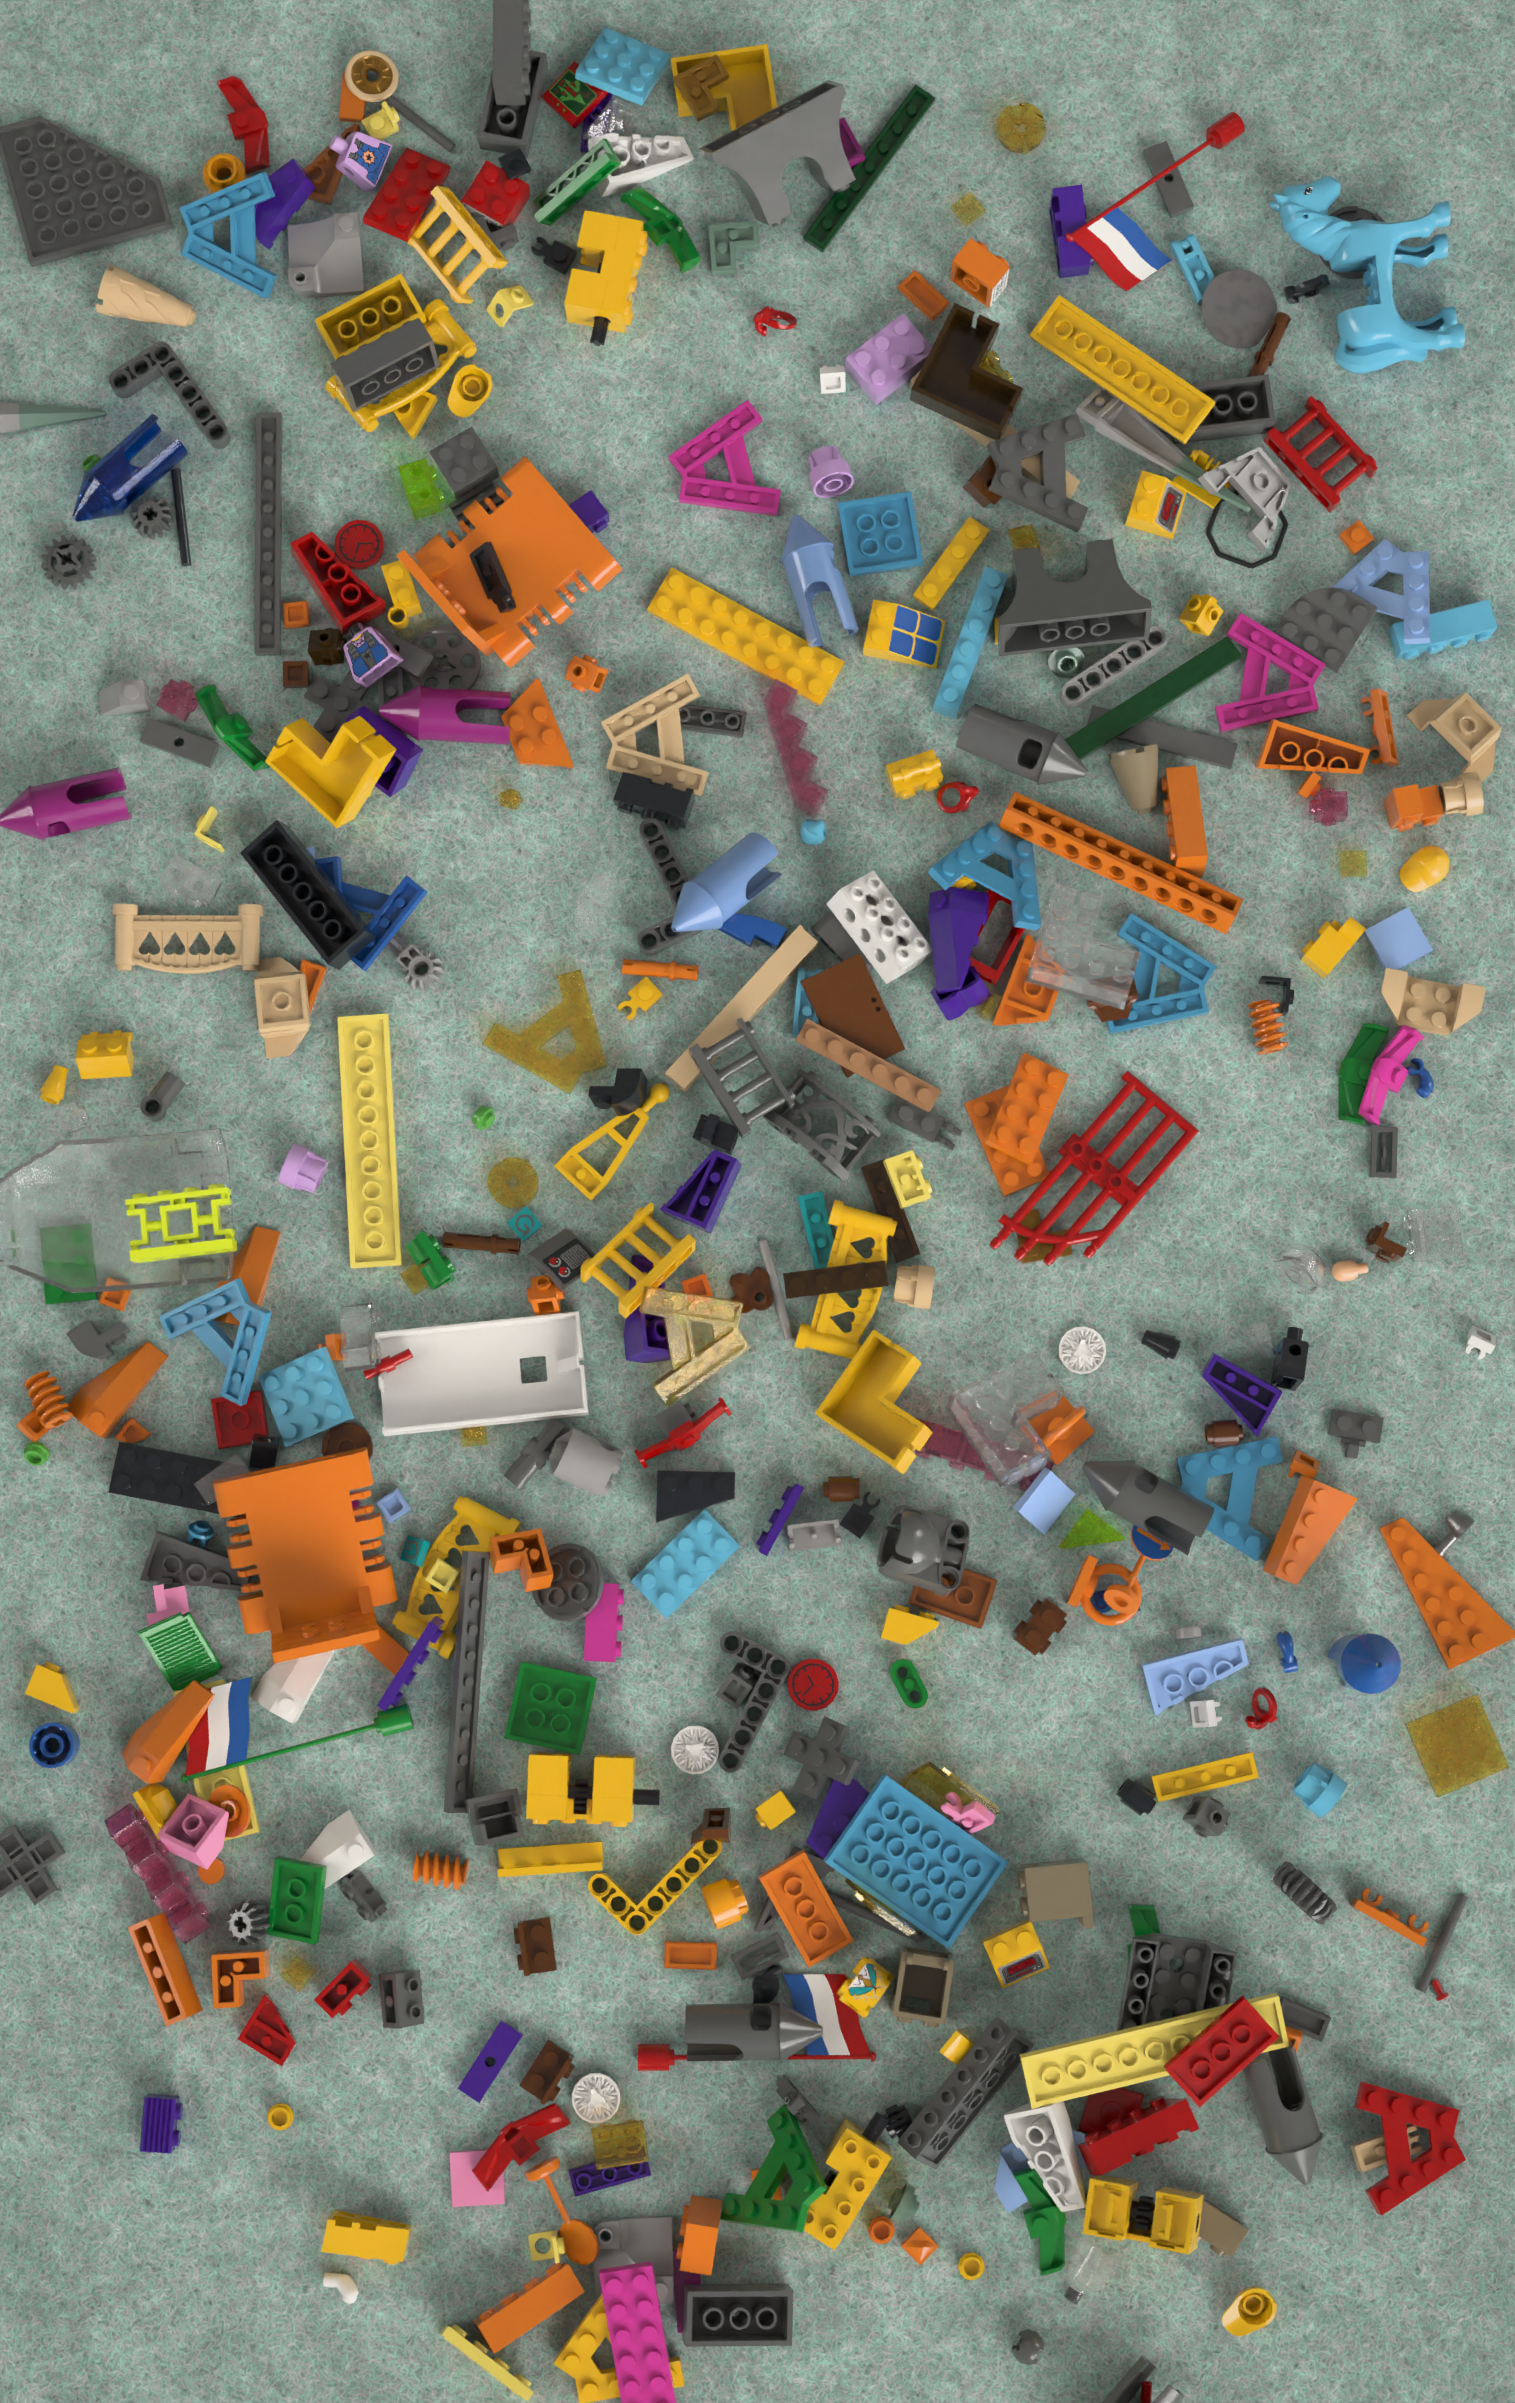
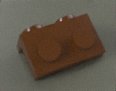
(1383, 1248)

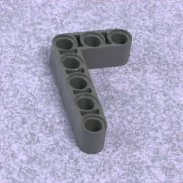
(181, 387)
(673, 888)
(755, 1698)

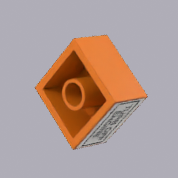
(980, 272)

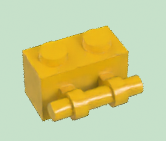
(914, 774)
(105, 1055)

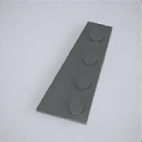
(190, 1564)

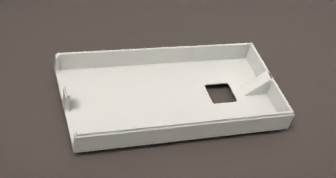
(473, 1374)

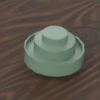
(1066, 662)
(903, 2203)

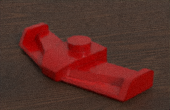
(248, 123)
(684, 1435)
(518, 2142)

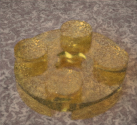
(1016, 115)
(505, 1171)

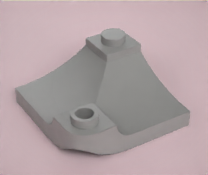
(327, 256)
(634, 2242)

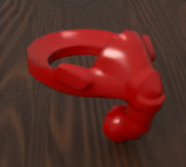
(767, 317)
(966, 792)
(1262, 1717)

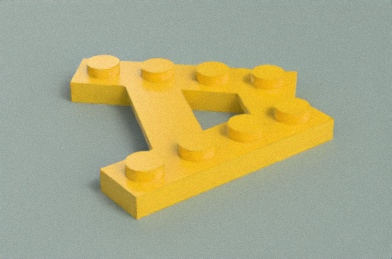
(577, 2360)

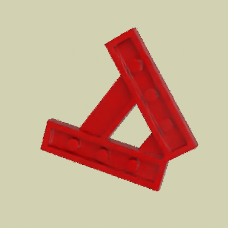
(1407, 2175)

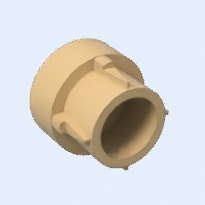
(1462, 795)
(914, 1286)

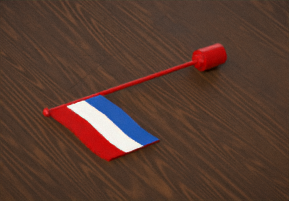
(1119, 242)
(816, 1999)

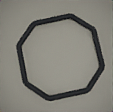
(1236, 560)

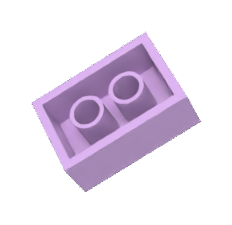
(888, 359)

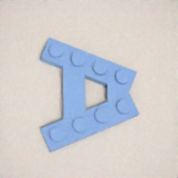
(1414, 605)

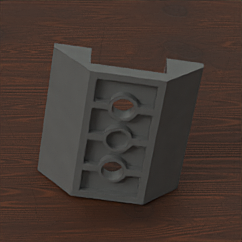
(1152, 1985)

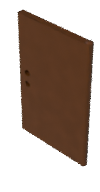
(848, 1007)

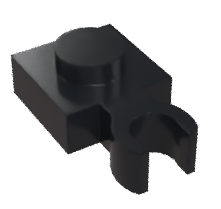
(556, 256)
(858, 1518)

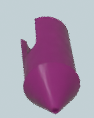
(433, 712)
(57, 806)

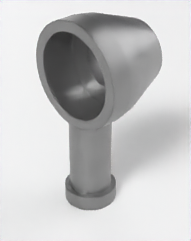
(1458, 1524)

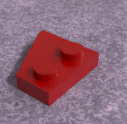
(268, 2032)

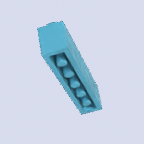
(970, 642)

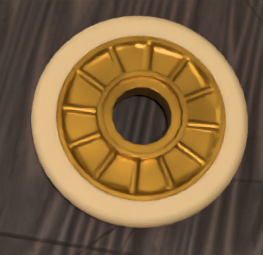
(371, 90)

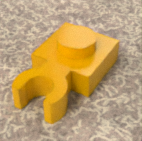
(643, 996)

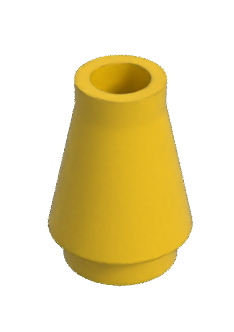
(54, 1086)

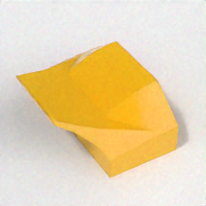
(156, 1805)

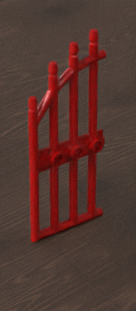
(1101, 1172)

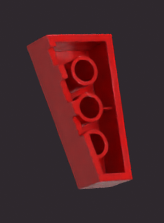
(337, 587)
(1137, 2134)

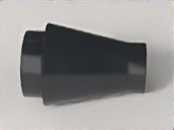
(1162, 1344)

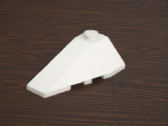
(290, 1684)
(1050, 2148)

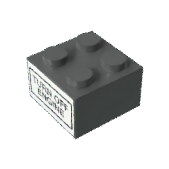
(464, 463)

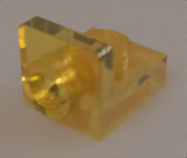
(1023, 537)

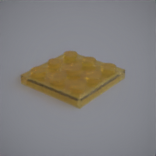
(1456, 1745)

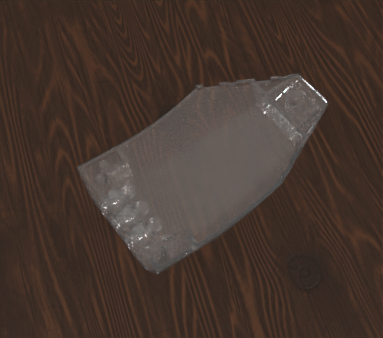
(70, 1219)

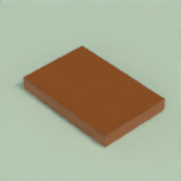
(964, 1604)

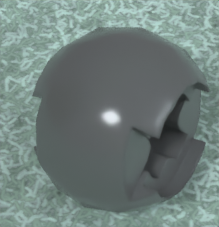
(1028, 2347)

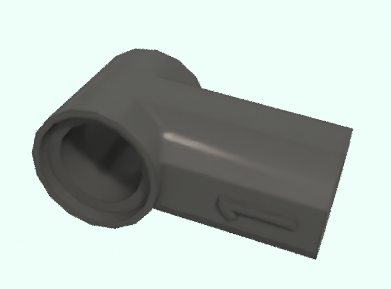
(163, 1094)

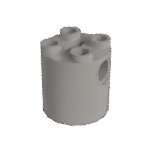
(585, 1461)

